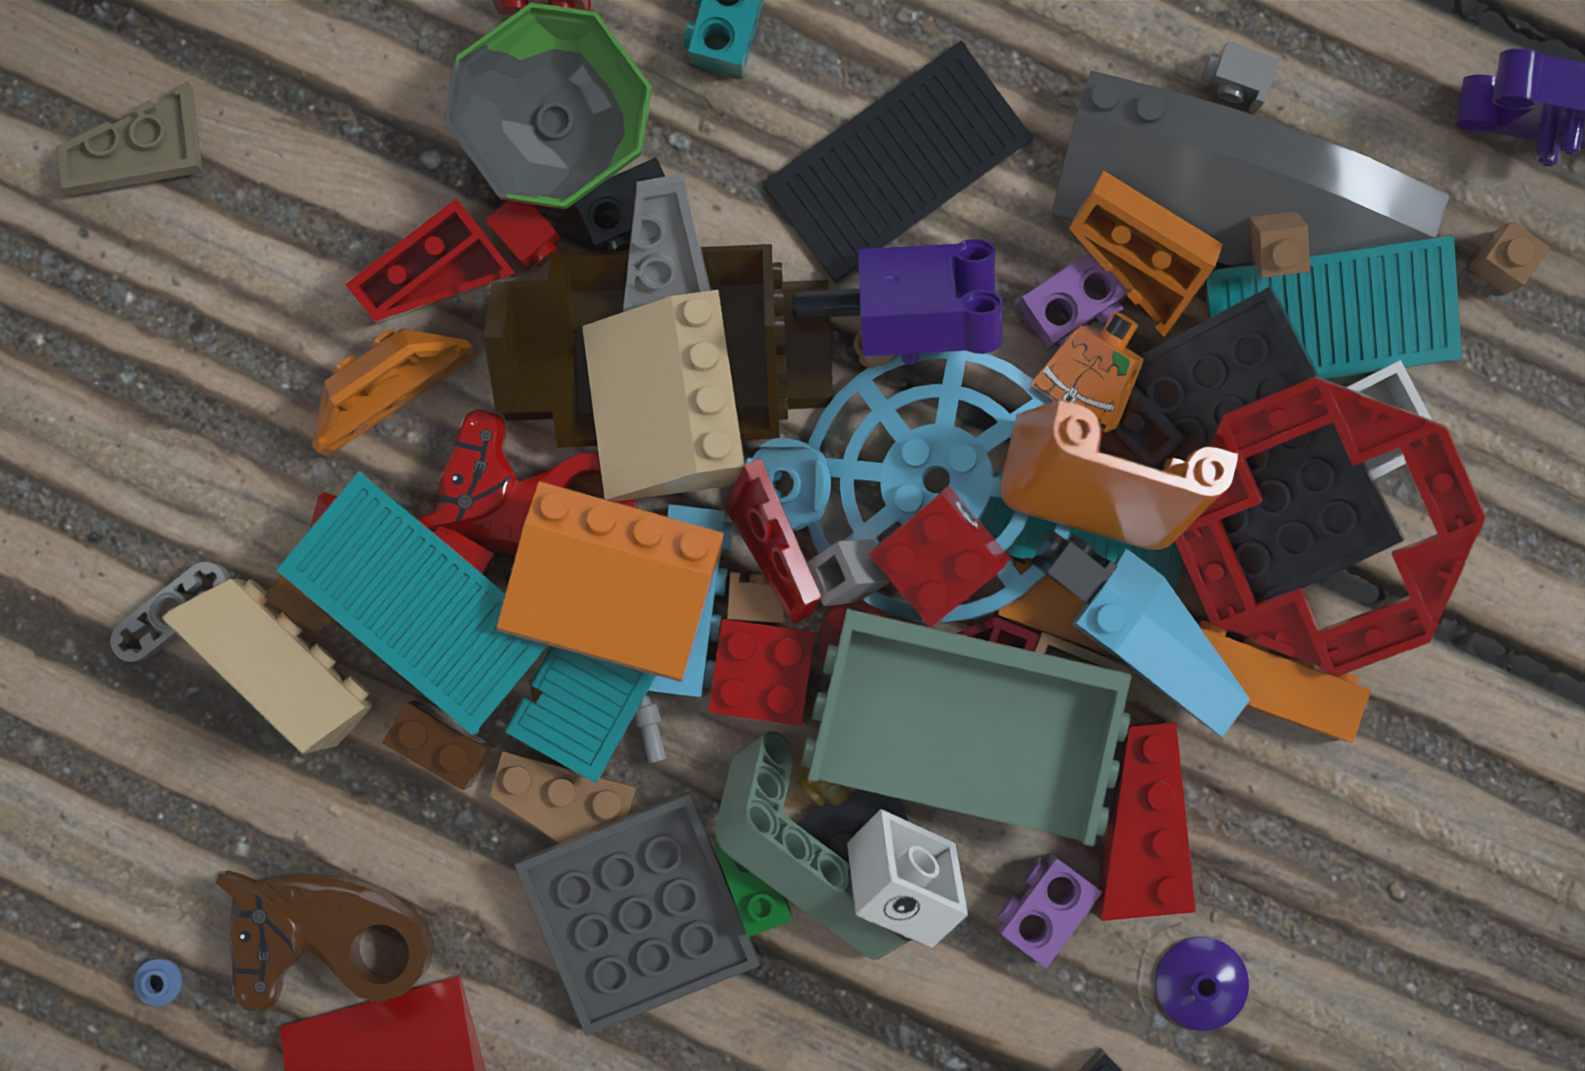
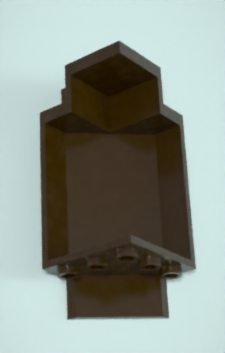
(540, 351)

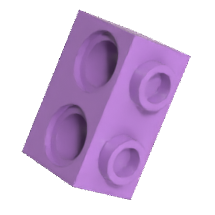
(1068, 291)
(1058, 916)

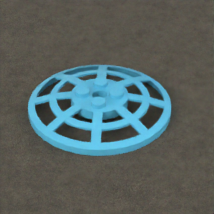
(927, 449)

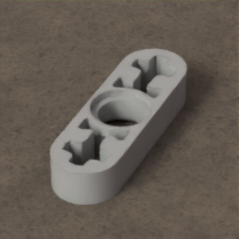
(135, 622)

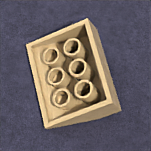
(663, 398)
(272, 664)

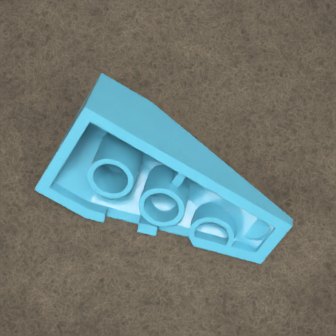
(1153, 633)

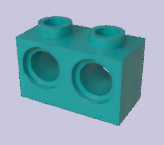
(735, 23)

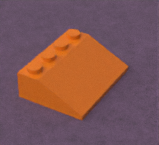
(610, 581)

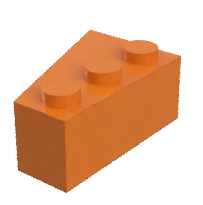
(1146, 248)

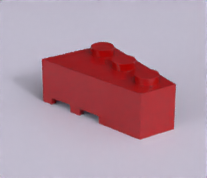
(430, 266)

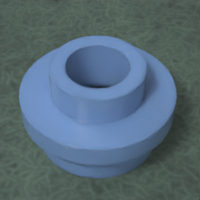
(171, 978)

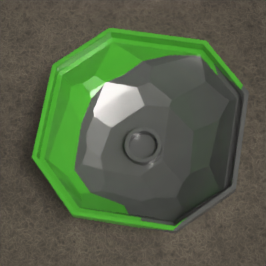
(548, 105)

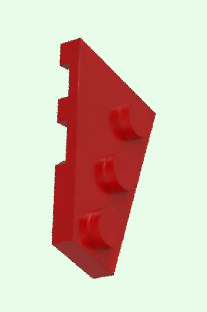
(768, 535)

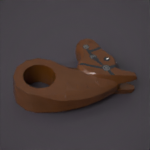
(318, 913)

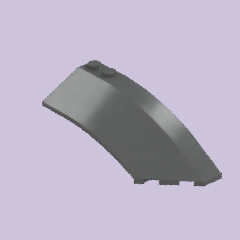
(1231, 165)

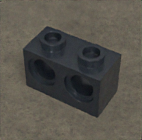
(618, 195)

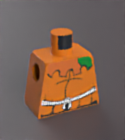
(1094, 370)

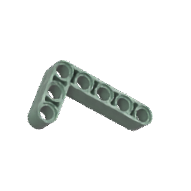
(784, 854)

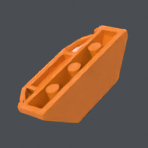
(383, 381)

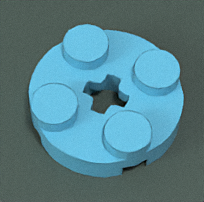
(810, 477)

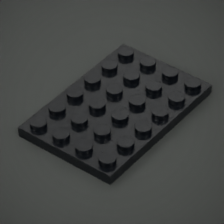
(1315, 504)

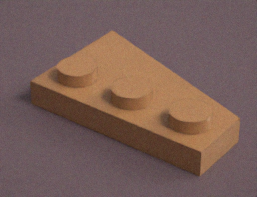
(558, 797)

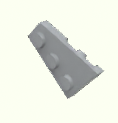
(663, 244)

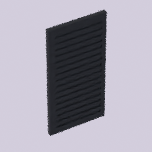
(898, 160)

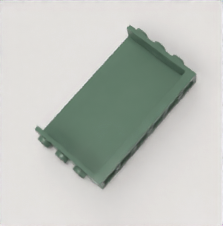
(969, 726)

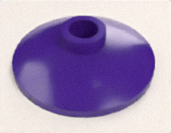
(1182, 971)

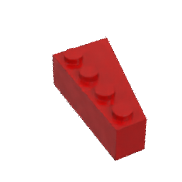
(1147, 842)

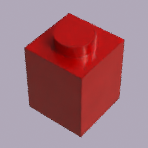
(525, 233)

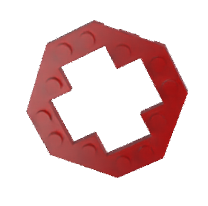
(1426, 567)

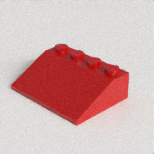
(412, 1032)

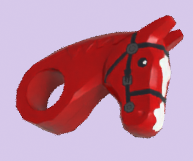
(481, 492)

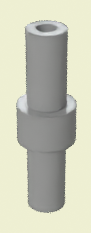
(646, 720)

